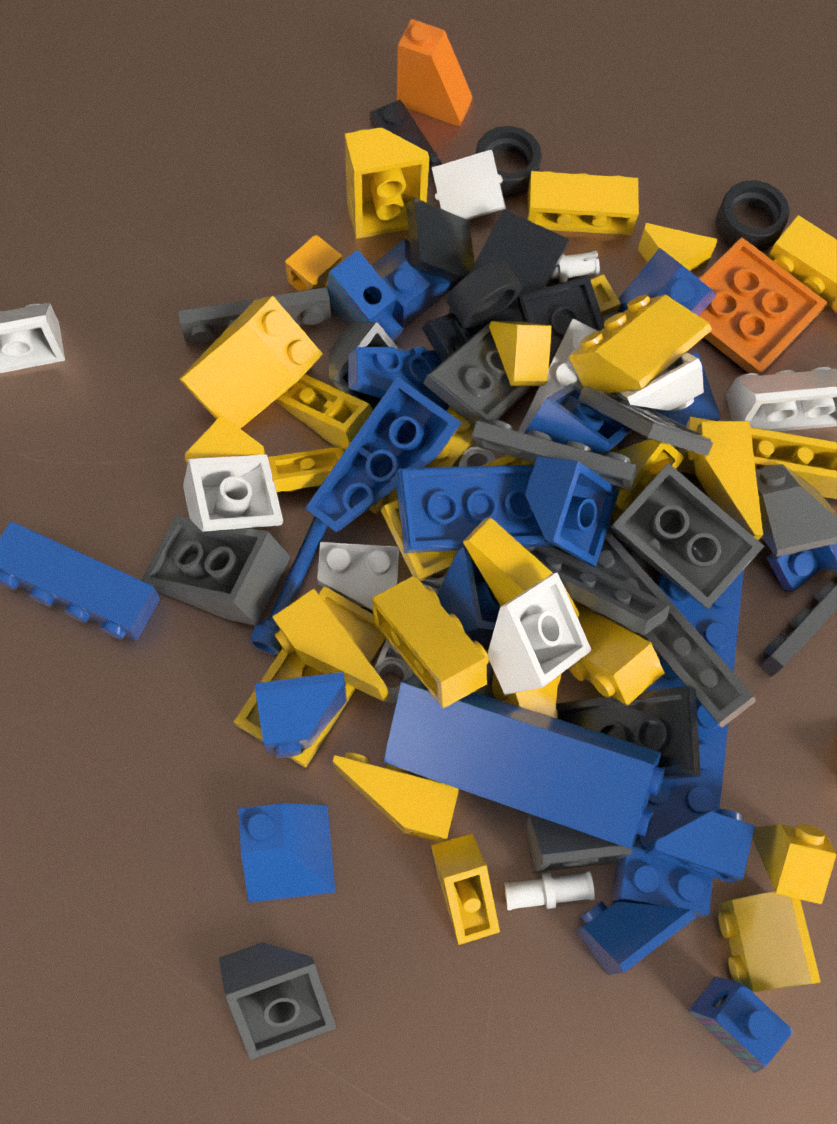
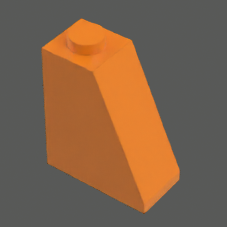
(430, 74)

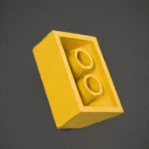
(382, 179)
(637, 344)

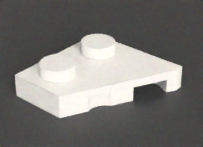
(358, 570)

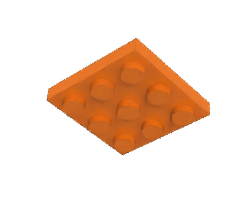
(756, 307)

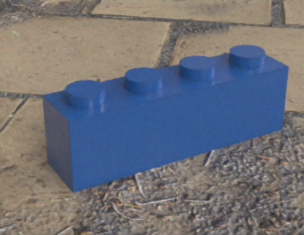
(75, 582)

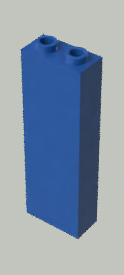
(527, 761)

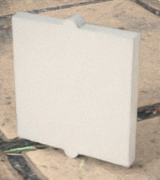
(469, 186)

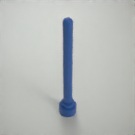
(263, 634)

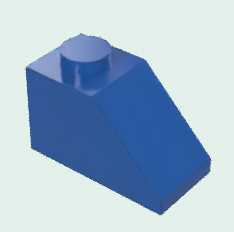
(708, 845)

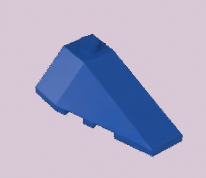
(398, 434)

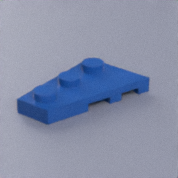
(376, 368)

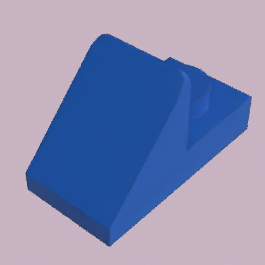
(798, 567)

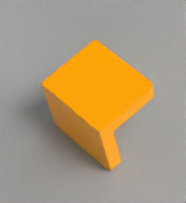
(311, 265)

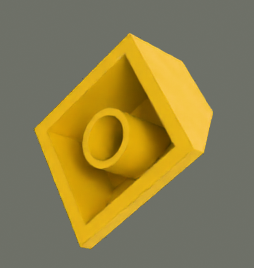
(768, 942)

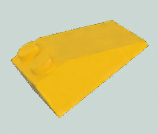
(251, 363)

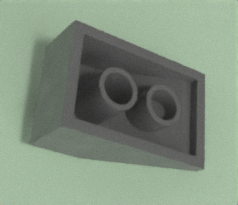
(686, 536)
(218, 570)

